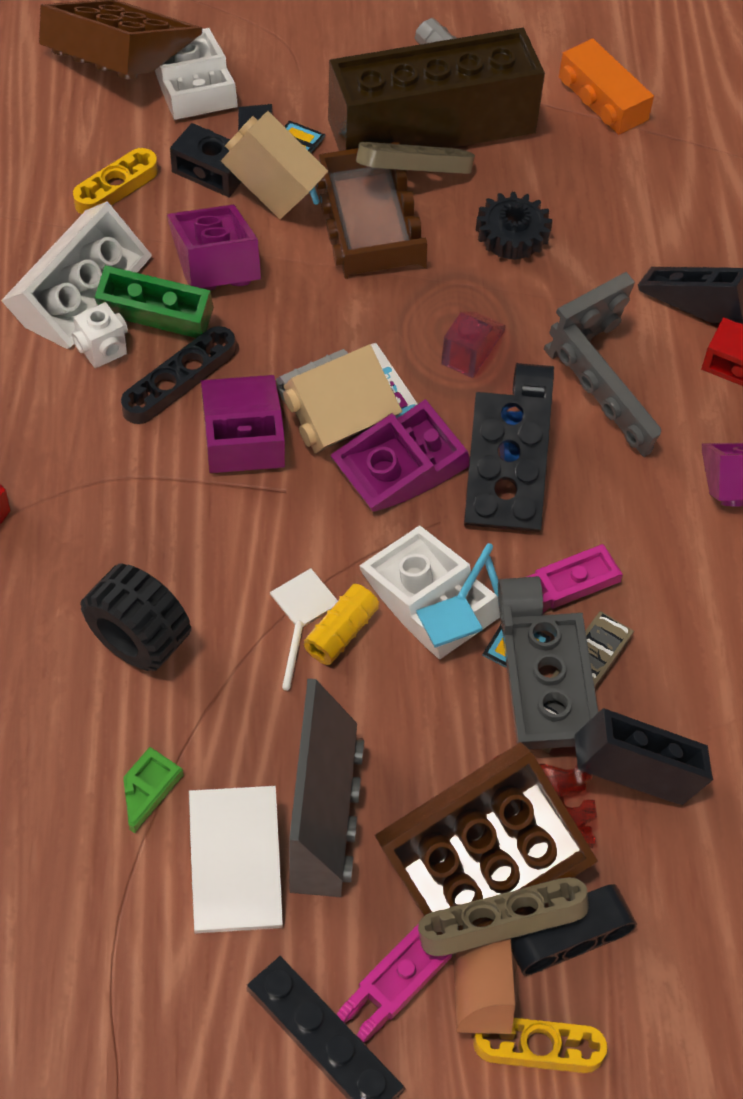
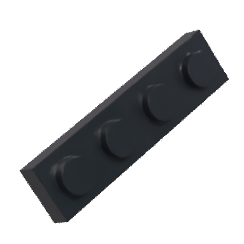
(322, 1034)

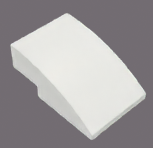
(197, 79)
(421, 573)
(235, 859)

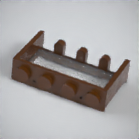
(369, 215)

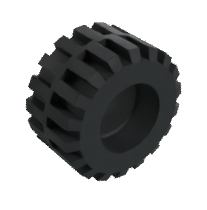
(136, 617)

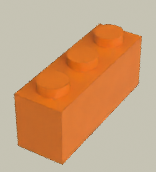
(605, 86)

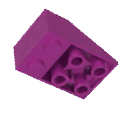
(243, 424)

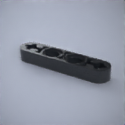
(175, 371)

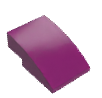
(401, 457)

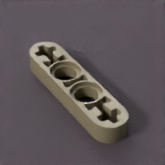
(415, 158)
(506, 922)

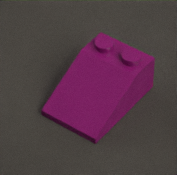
(215, 247)

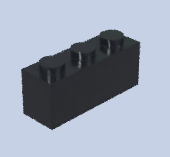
(642, 757)

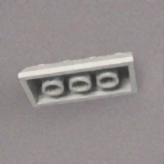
(70, 273)

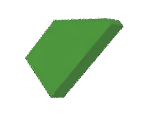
(148, 785)

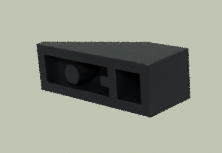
(698, 290)

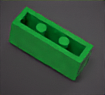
(155, 301)

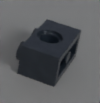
(198, 158)

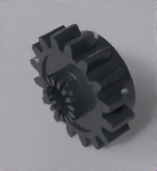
(513, 226)

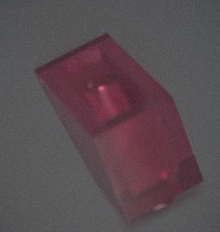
(470, 342)

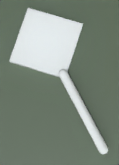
(303, 601)

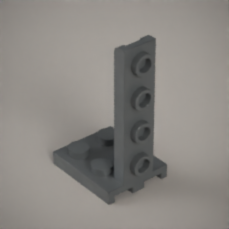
(578, 324)

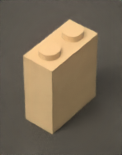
(272, 163)
(340, 398)

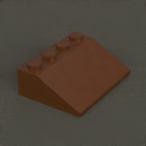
(113, 35)
(486, 837)

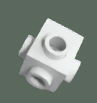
(100, 334)

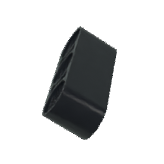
(604, 923)

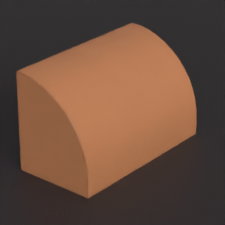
(484, 989)

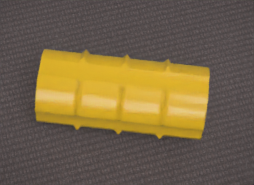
(341, 624)

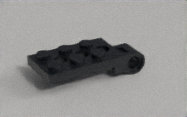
(533, 397)

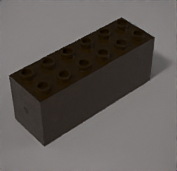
(437, 92)

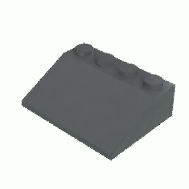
(324, 796)

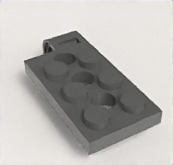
(521, 618)

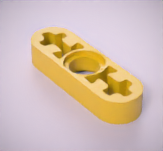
(96, 190)
(572, 1058)

